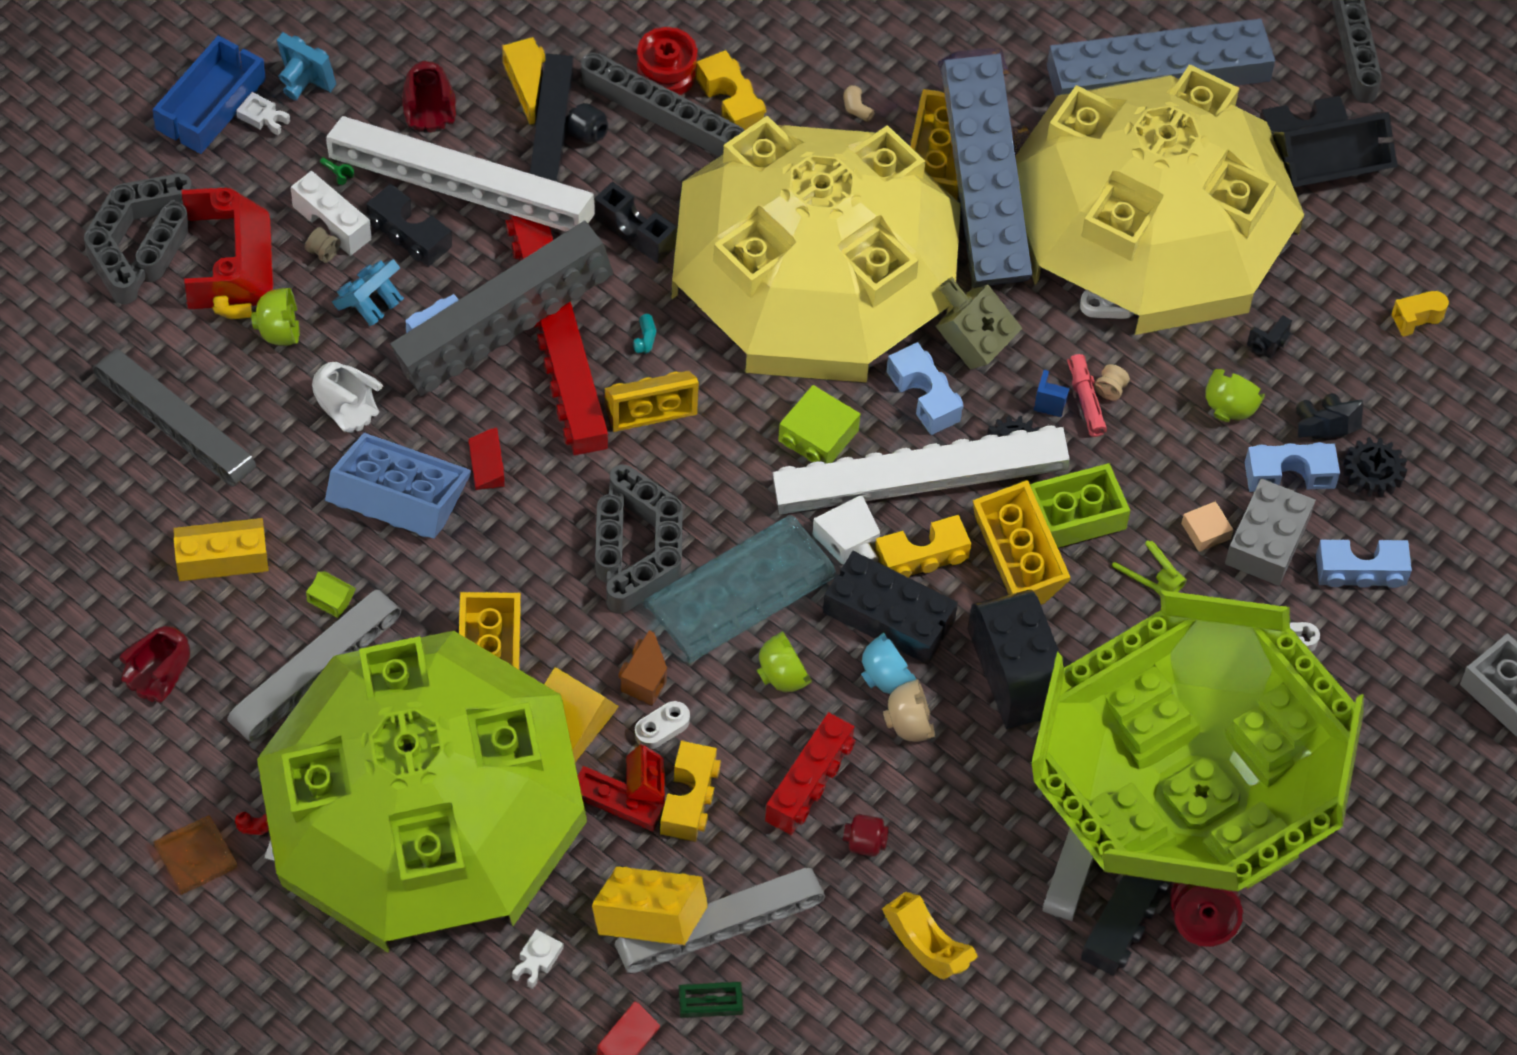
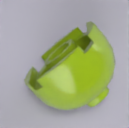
(277, 317)
(1232, 396)
(782, 665)

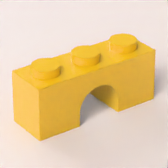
(722, 75)
(947, 546)
(685, 814)

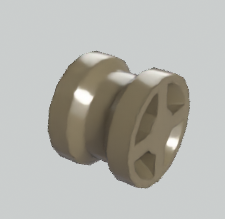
(322, 244)

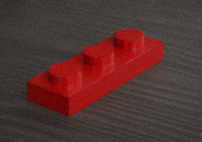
(612, 797)

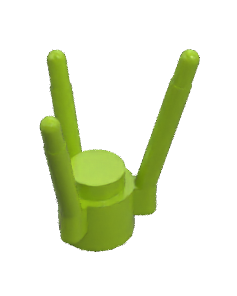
(1168, 577)

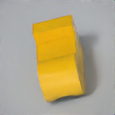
(1418, 310)

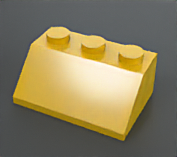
(652, 400)
(220, 549)

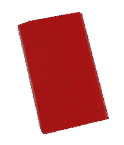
(487, 460)
(645, 775)
(629, 1033)

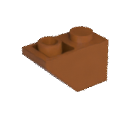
(646, 672)

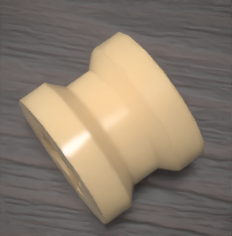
(1112, 382)

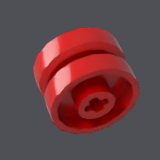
(668, 59)

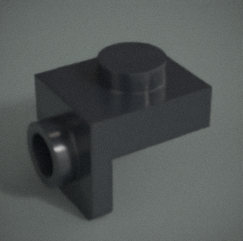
(1269, 343)

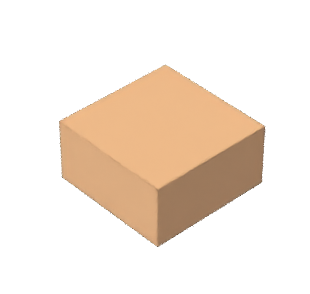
(1207, 526)

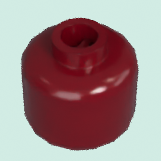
(866, 835)

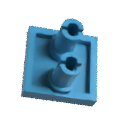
(303, 66)
(370, 279)

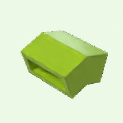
(330, 593)

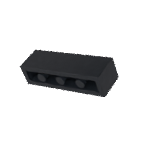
(1123, 922)

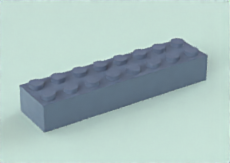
(1228, 51)
(986, 170)

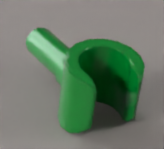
(339, 170)

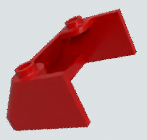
(241, 277)

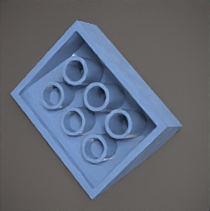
(396, 485)

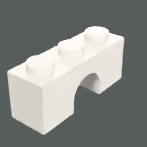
(317, 199)

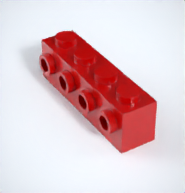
(810, 773)

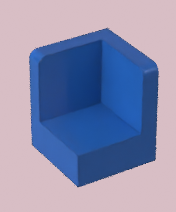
(1050, 397)

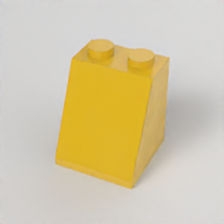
(583, 708)

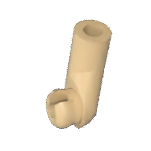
(854, 104)

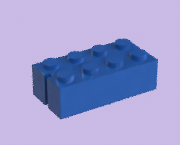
(209, 94)

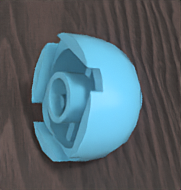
(884, 665)

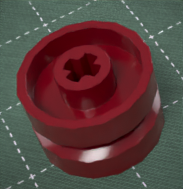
(1206, 913)

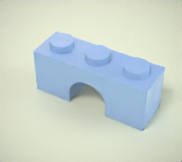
(915, 369)
(1314, 462)
(1341, 567)

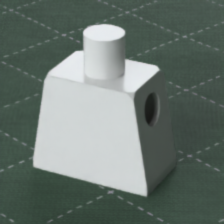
(848, 530)

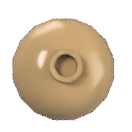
(909, 712)

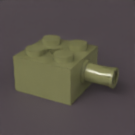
(977, 324)

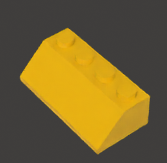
(1021, 541)

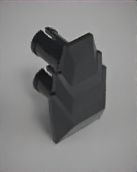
(1332, 421)

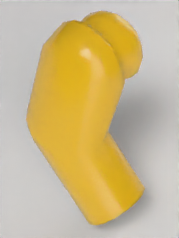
(228, 311)

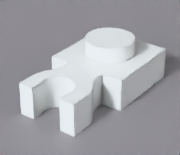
(262, 112)
(537, 955)

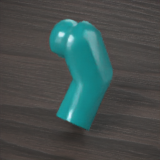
(649, 331)

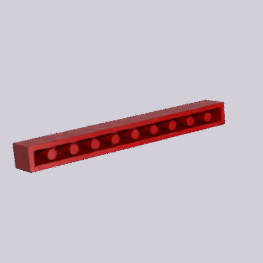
(564, 355)

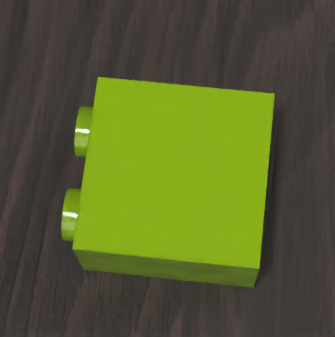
(819, 426)

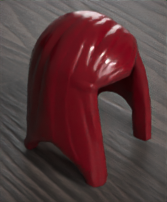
(428, 98)
(155, 663)

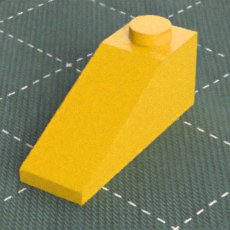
(525, 70)

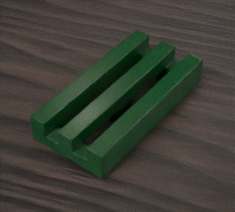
(717, 1008)

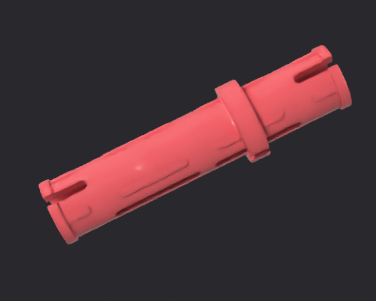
(1084, 384)

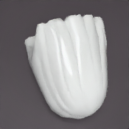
(346, 395)

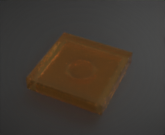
(195, 854)

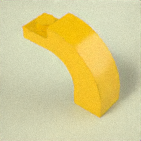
(925, 938)

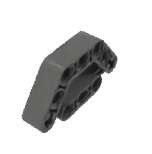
(142, 199)
(624, 587)

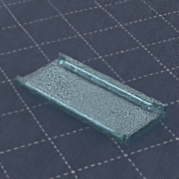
(741, 587)

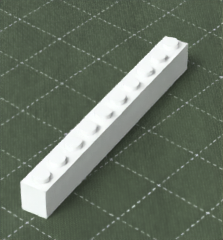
(459, 175)
(921, 469)

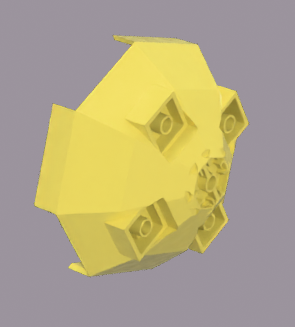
(1157, 197)
(816, 247)

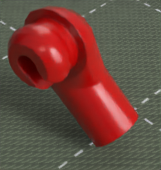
(251, 825)

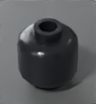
(587, 123)

